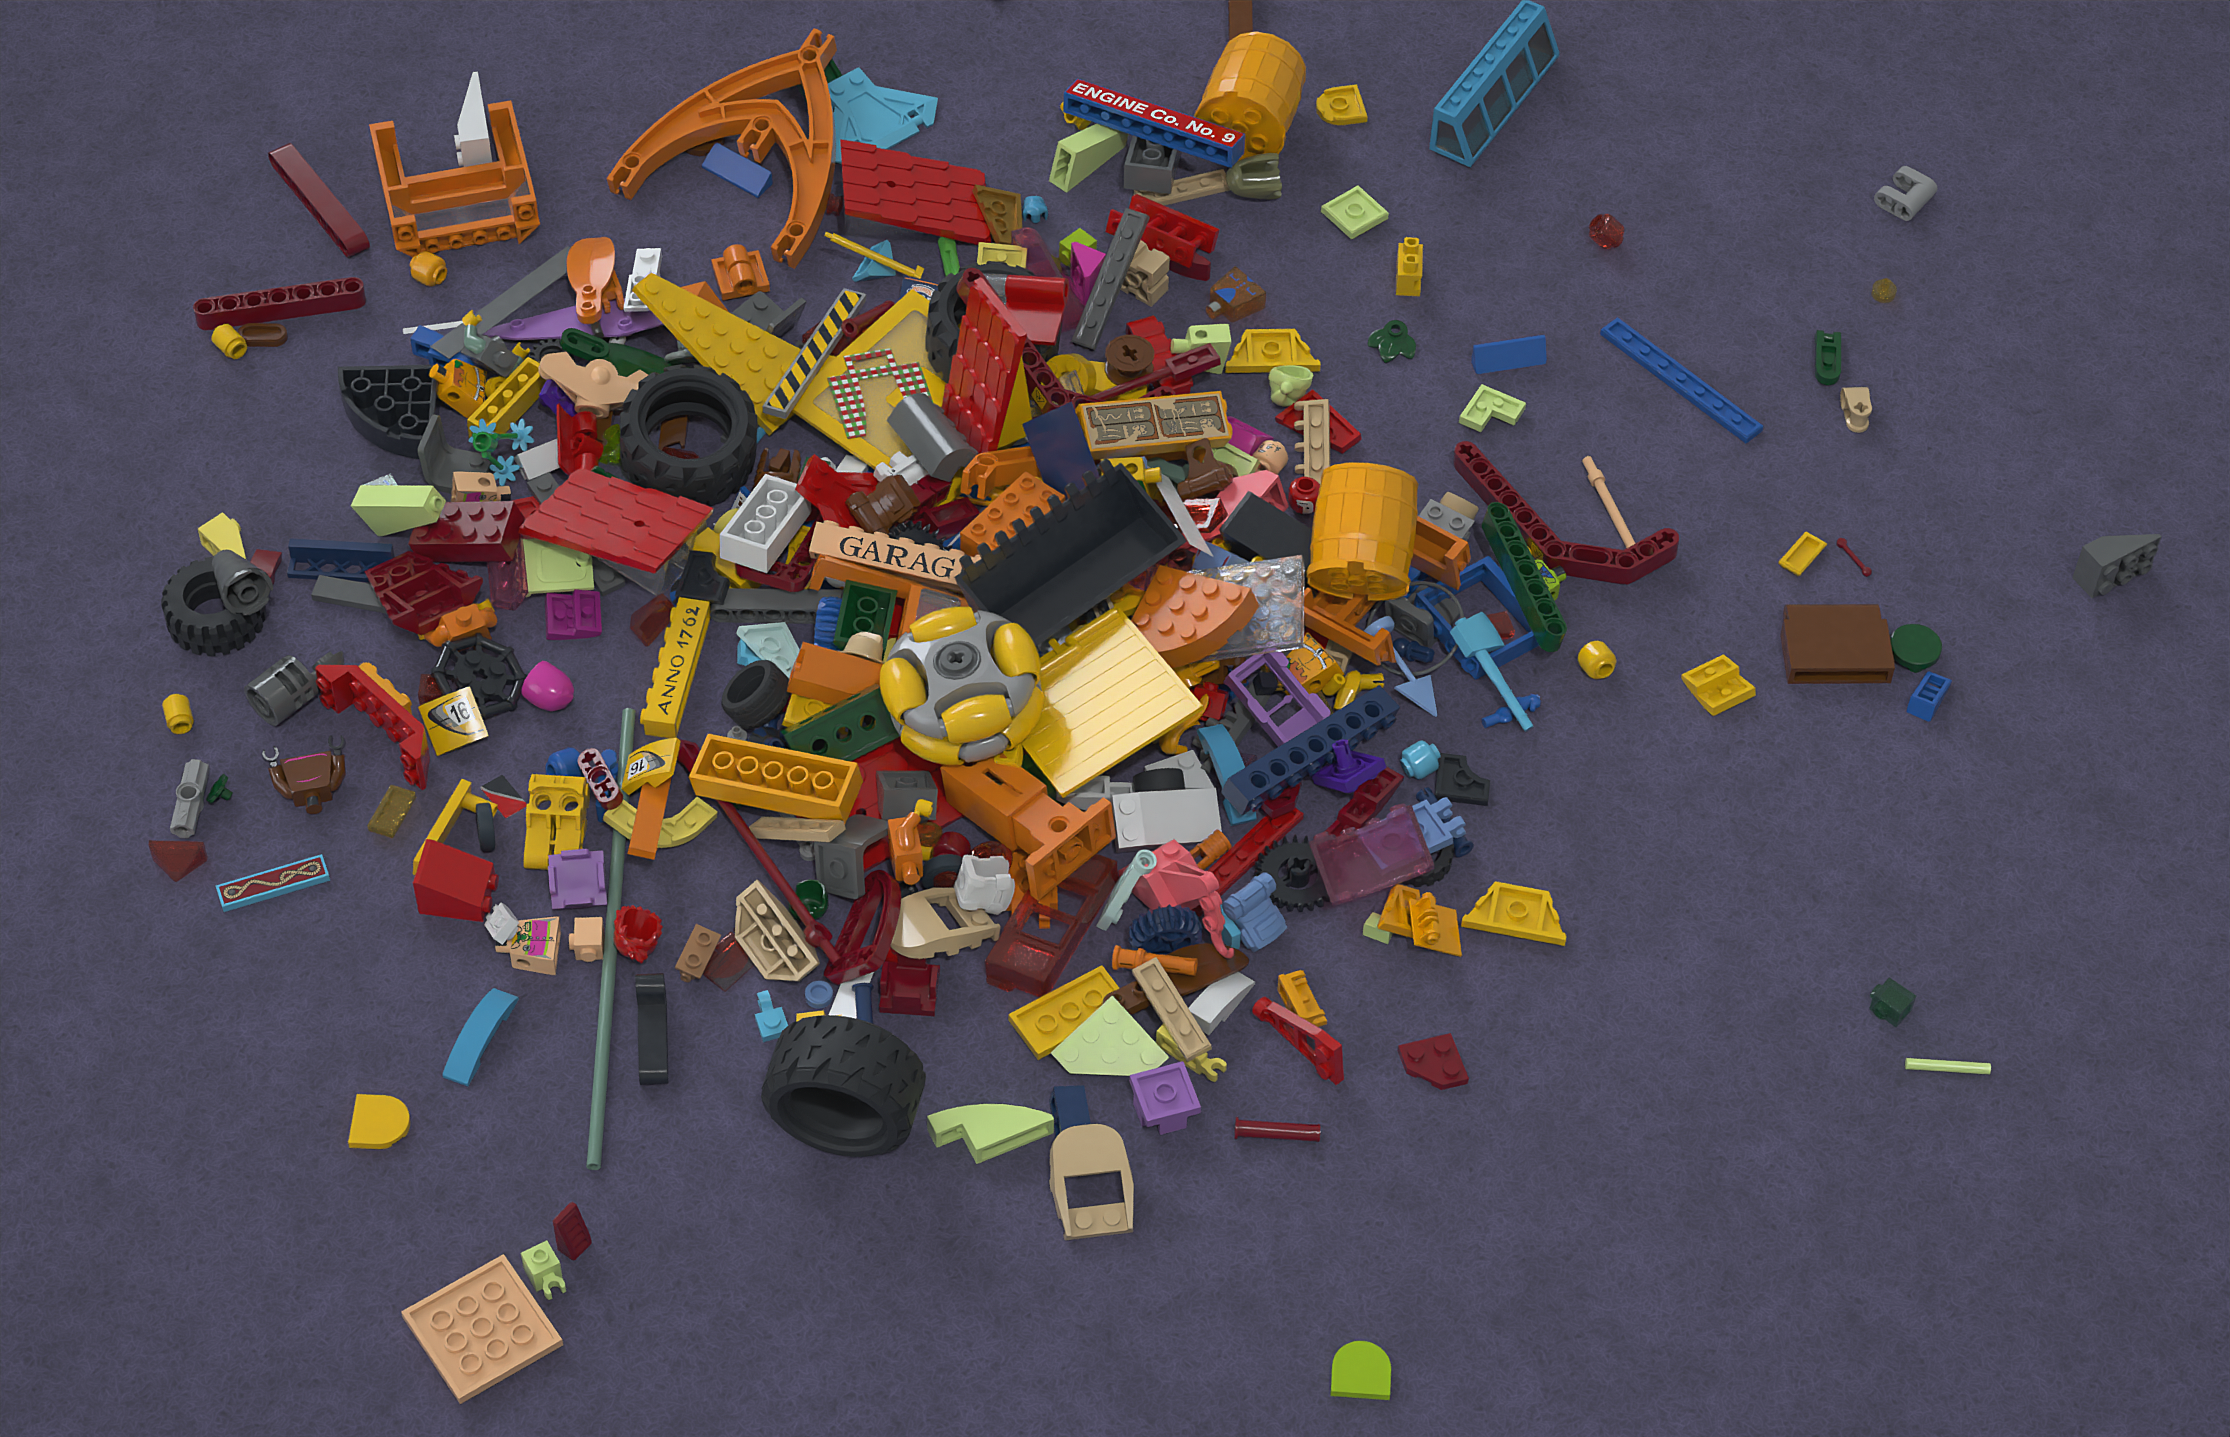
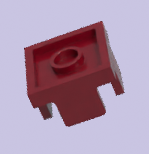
(909, 987)

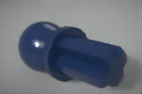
(1413, 650)

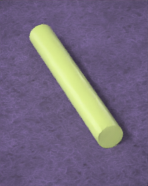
(1947, 1066)

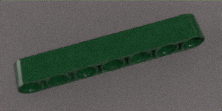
(1524, 577)

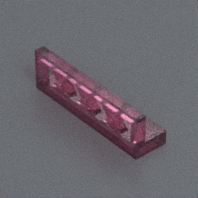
(508, 580)

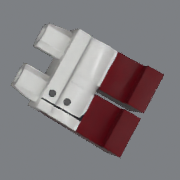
(928, 489)

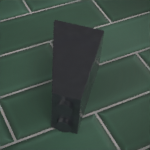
(1266, 532)

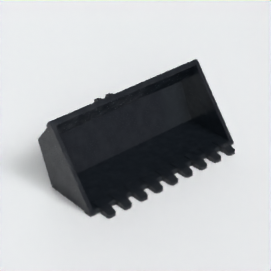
(1070, 554)

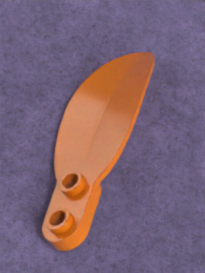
(589, 273)

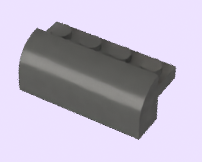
(931, 436)

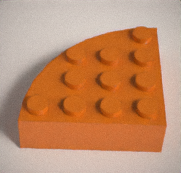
(1191, 614)

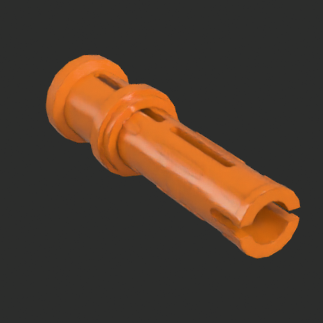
(1133, 958)

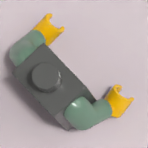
(488, 352)

